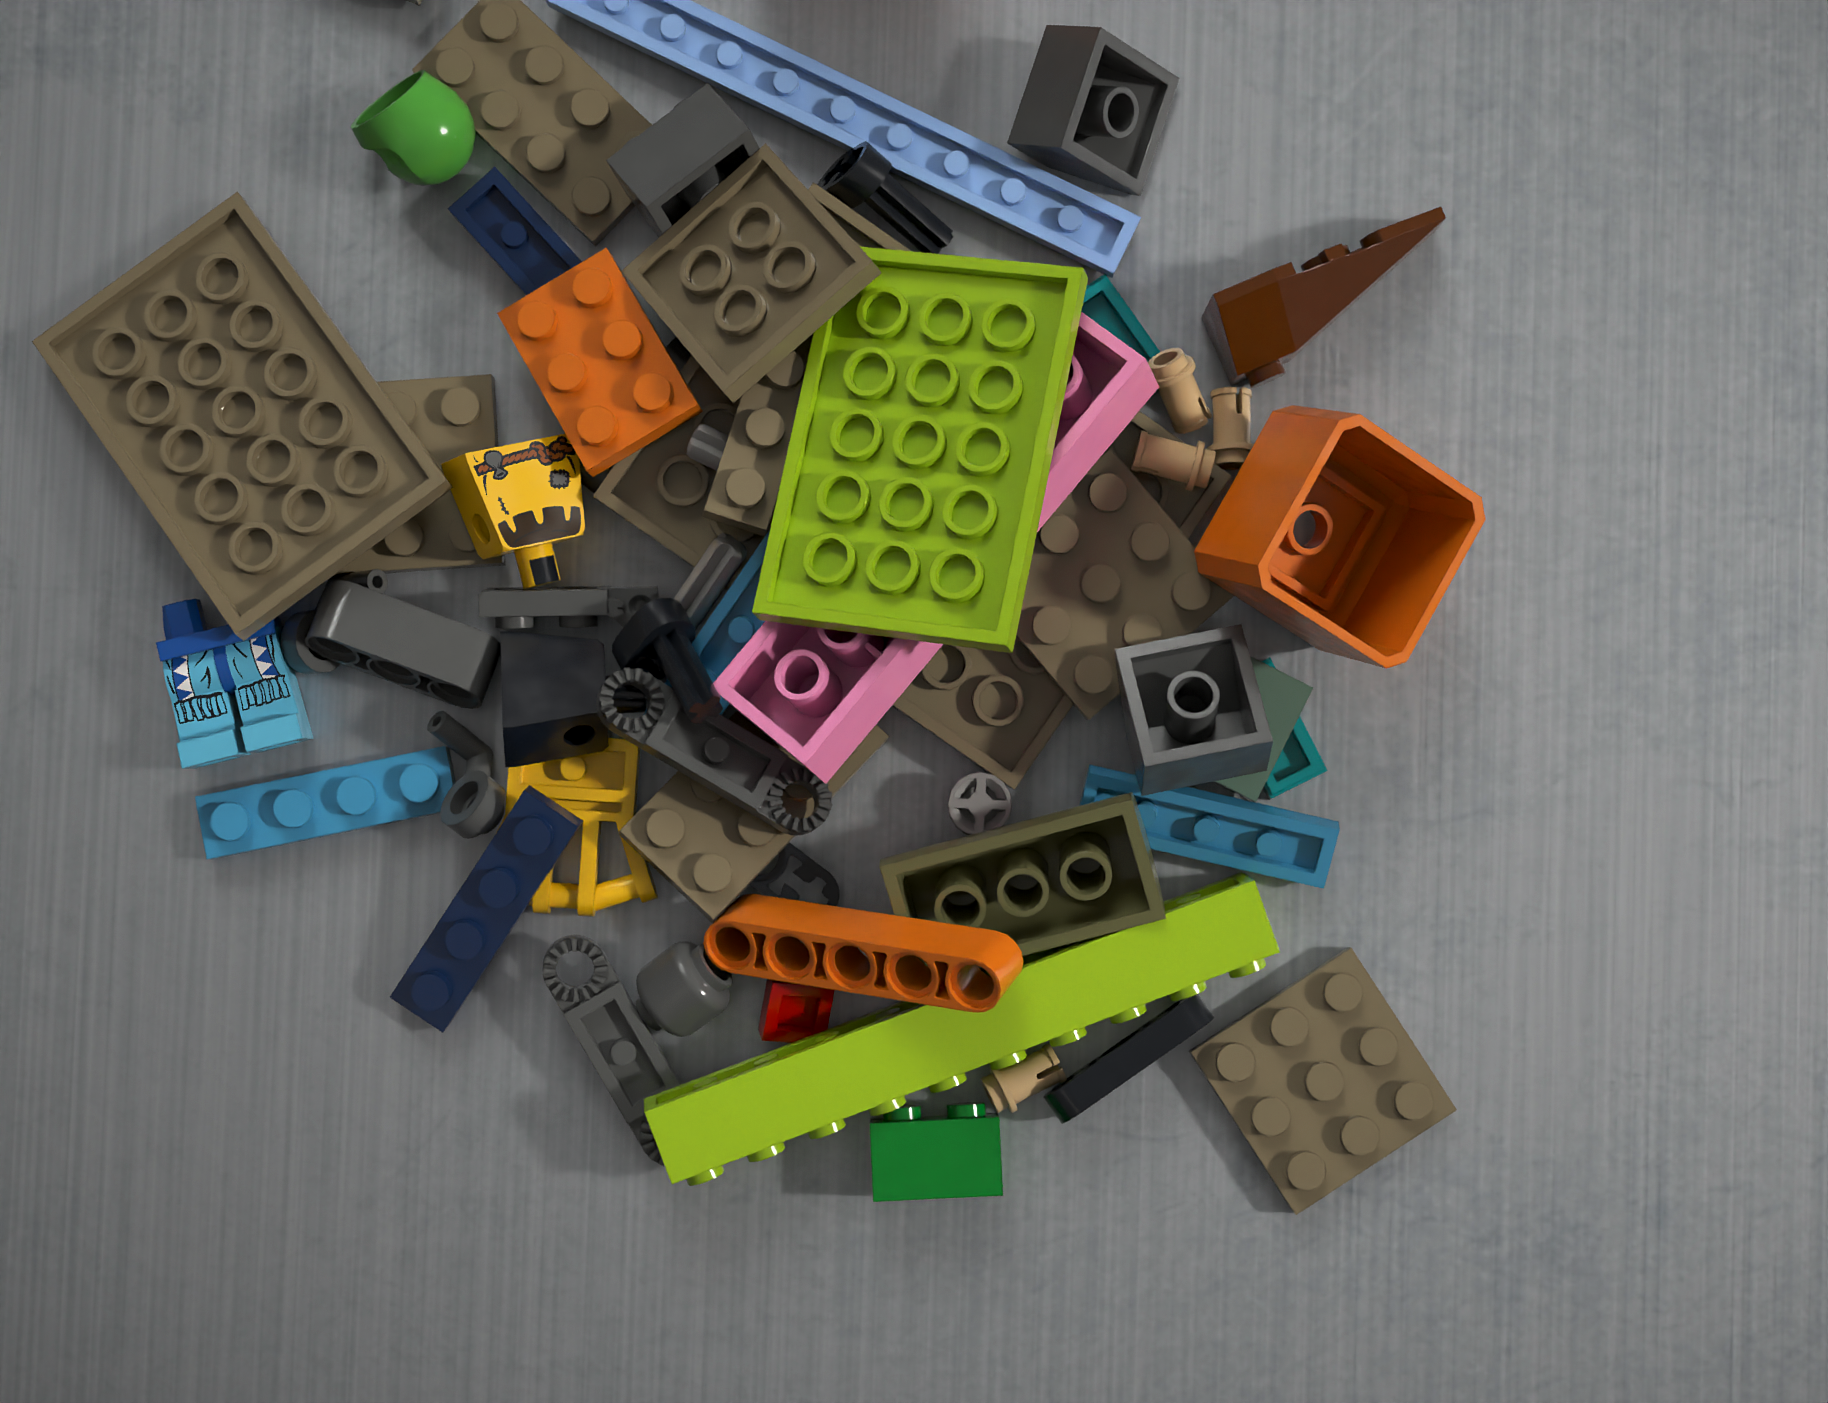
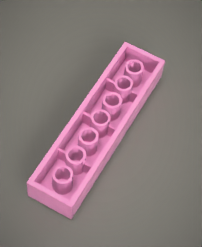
(828, 687)

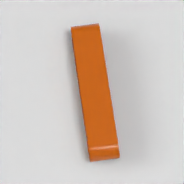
(891, 947)

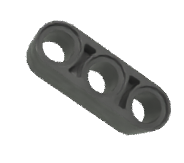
(403, 644)

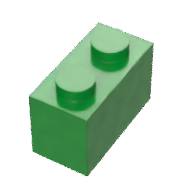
(936, 1154)

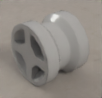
(989, 804)

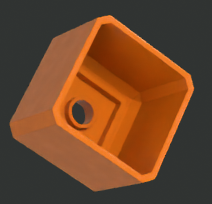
(1381, 542)

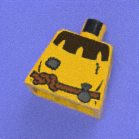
(520, 502)

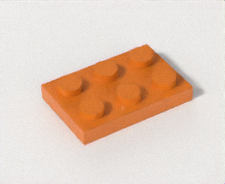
(599, 362)

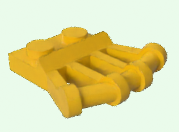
(595, 790)

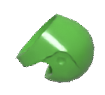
(418, 130)

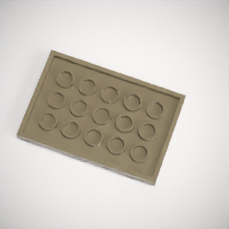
(241, 416)

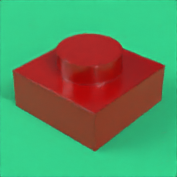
(793, 1011)

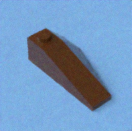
(1281, 312)

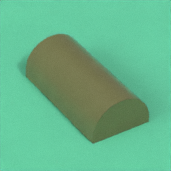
(1036, 878)

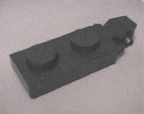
(573, 604)

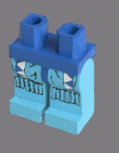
(228, 691)

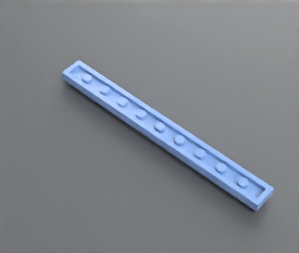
(853, 113)

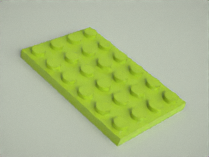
(924, 451)

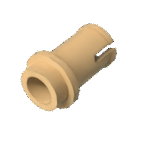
(1179, 390)
(1231, 426)
(1174, 460)
(1024, 1079)

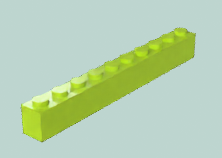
(918, 1046)

